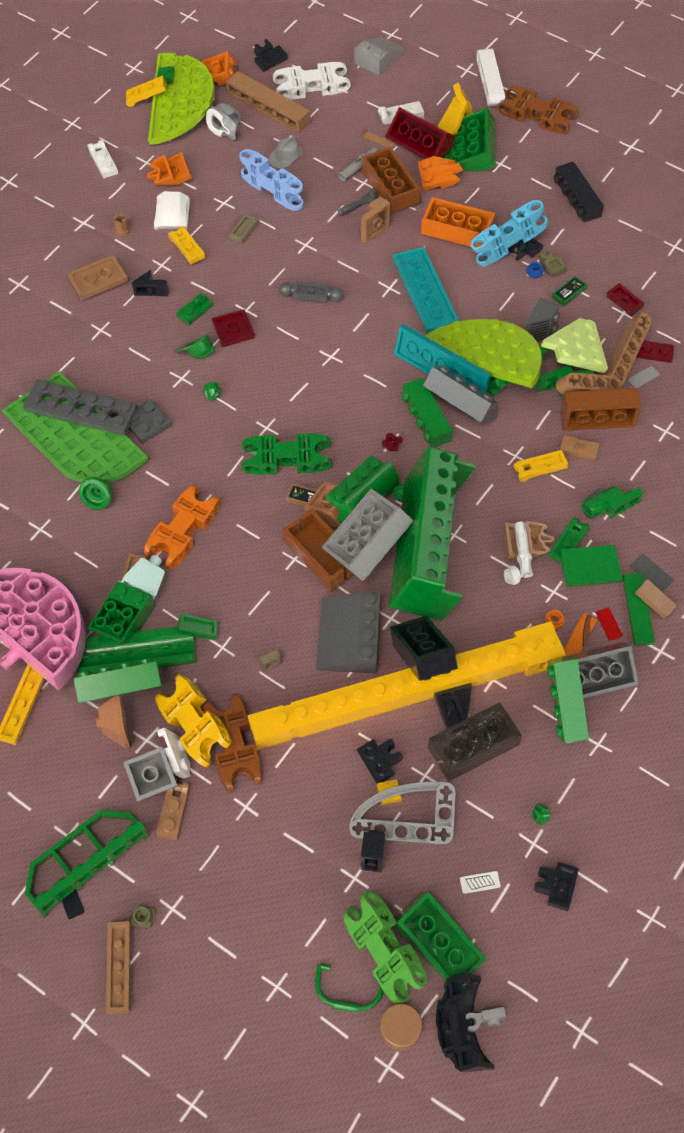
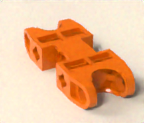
(176, 537)

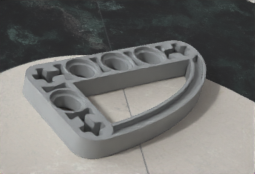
(411, 836)

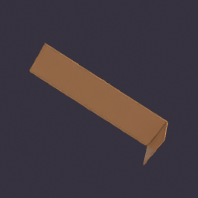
(377, 139)

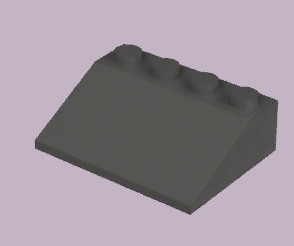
(349, 633)

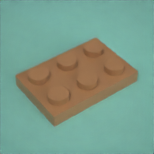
(97, 277)

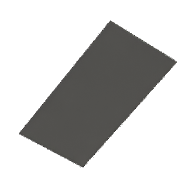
(652, 572)

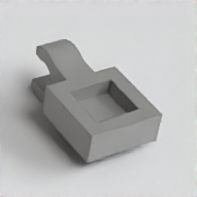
(491, 1017)

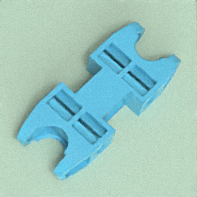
(509, 233)

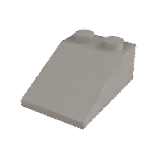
(377, 54)

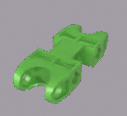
(384, 947)

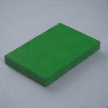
(590, 566)

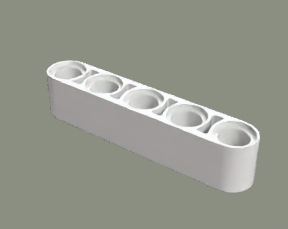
(490, 77)

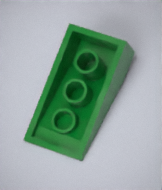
(437, 937)

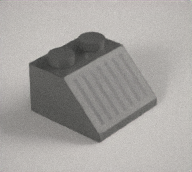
(543, 320)

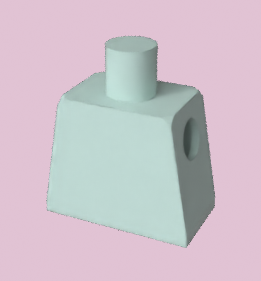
(145, 575)

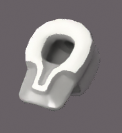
(223, 120)

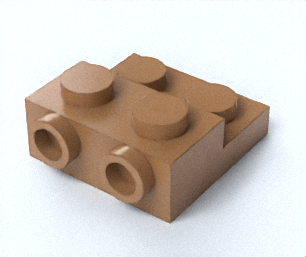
(375, 220)

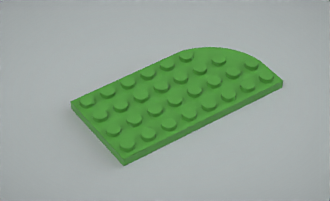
(75, 448)

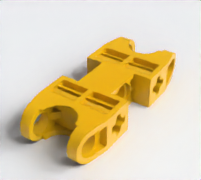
(200, 728)

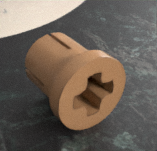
(121, 227)

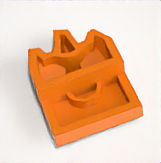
(169, 171)
(438, 172)

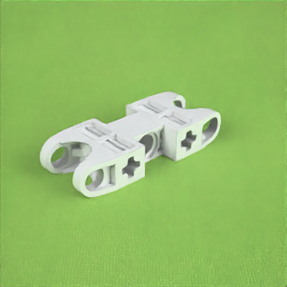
(312, 80)

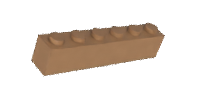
(268, 102)

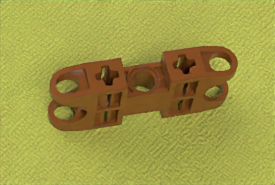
(538, 109)
(236, 758)

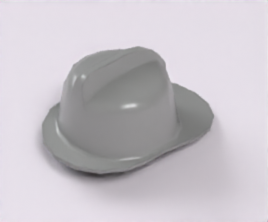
(285, 153)

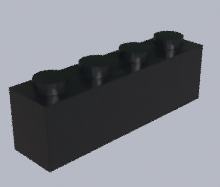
(578, 192)

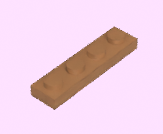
(118, 967)

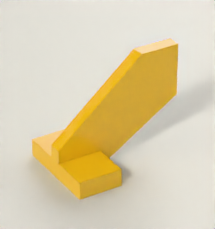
(455, 112)

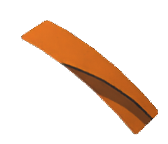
(580, 634)

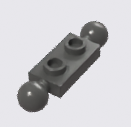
(311, 291)

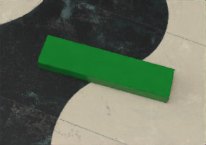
(638, 611)

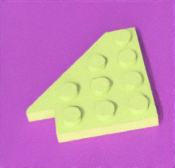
(578, 346)

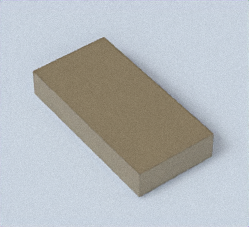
(243, 229)

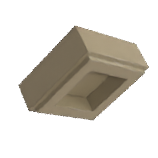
(270, 660)

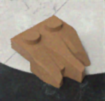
(537, 539)

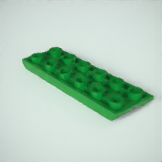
(161, 645)

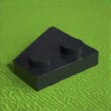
(454, 704)

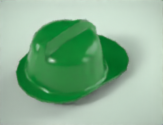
(198, 348)

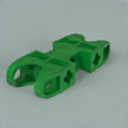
(286, 454)

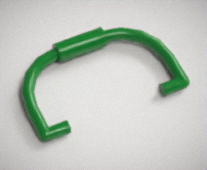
(342, 1005)

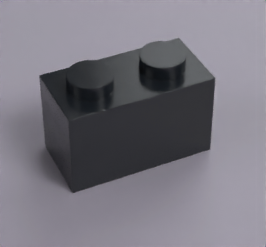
(372, 851)

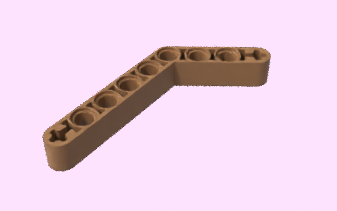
(619, 363)

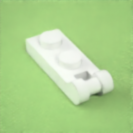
(388, 114)
(102, 159)

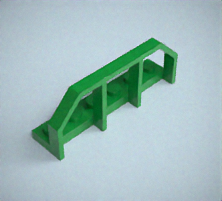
(85, 871)

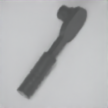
(366, 199)

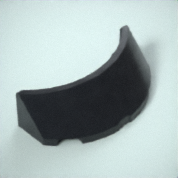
(453, 1028)

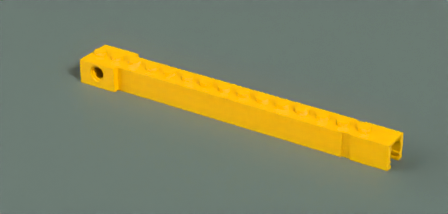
(524, 653)

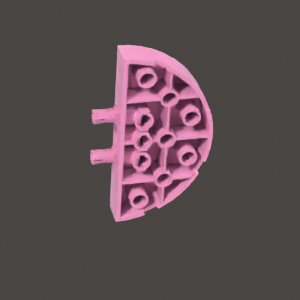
(40, 624)

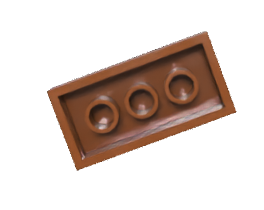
(390, 179)
(600, 409)

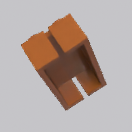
(308, 548)

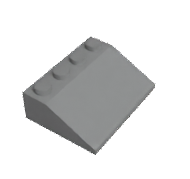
(367, 534)

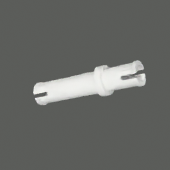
(524, 556)

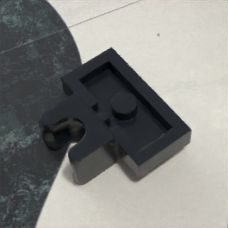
(268, 56)
(531, 248)
(379, 759)
(558, 885)

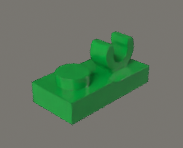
(194, 309)

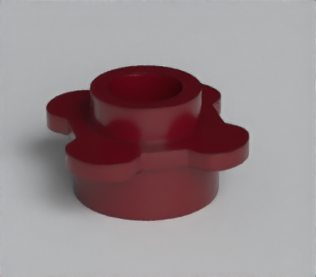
(392, 446)

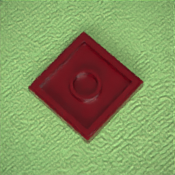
(233, 328)

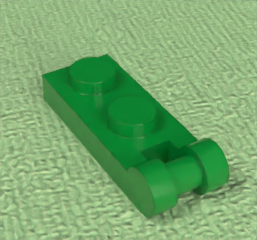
(570, 538)

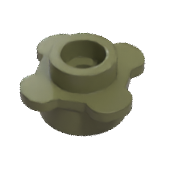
(138, 912)

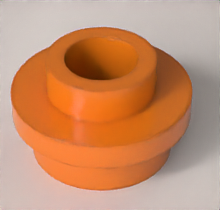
(555, 614)

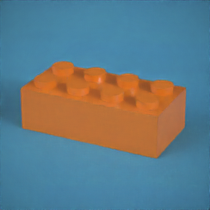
(455, 222)

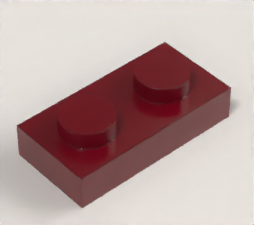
(625, 299)
(656, 351)

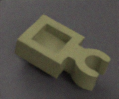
(552, 264)

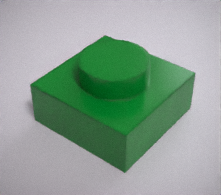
(167, 72)

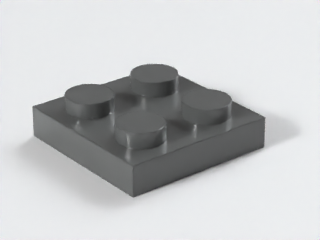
(148, 421)

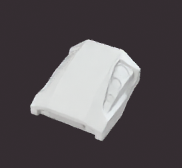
(172, 210)

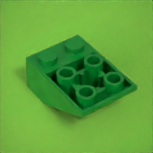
(122, 612)

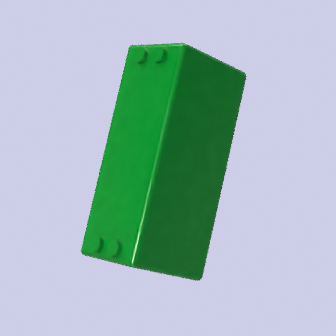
(425, 545)

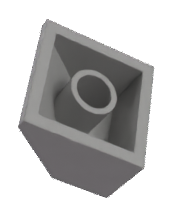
(150, 774)

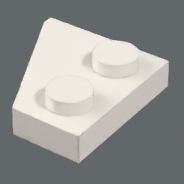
(175, 753)

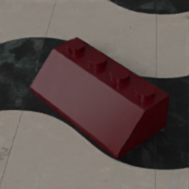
(419, 135)

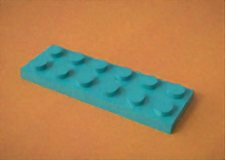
(424, 289)
(426, 353)

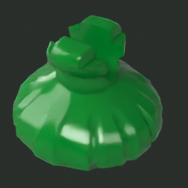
(95, 493)

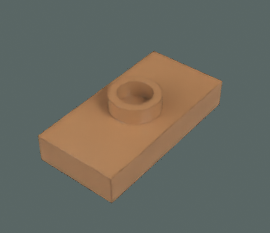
(579, 448)

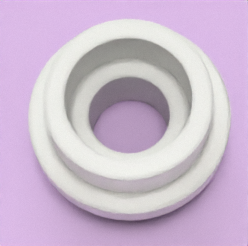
(512, 575)

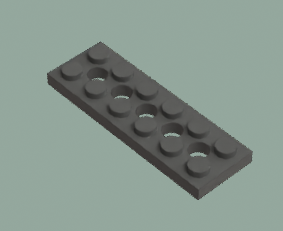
(83, 416)

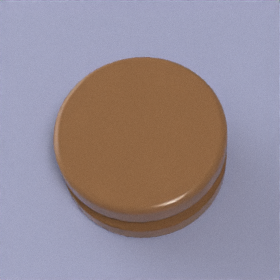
(401, 1026)

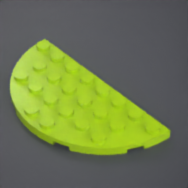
(183, 101)
(495, 347)

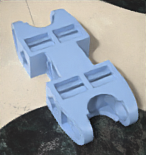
(279, 182)

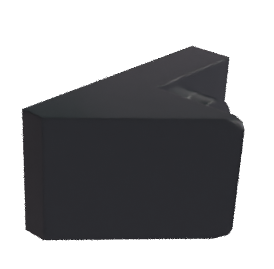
(148, 287)

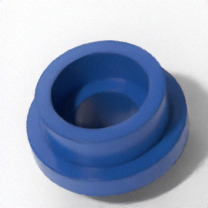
(534, 269)

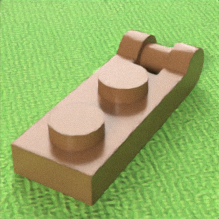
(173, 812)

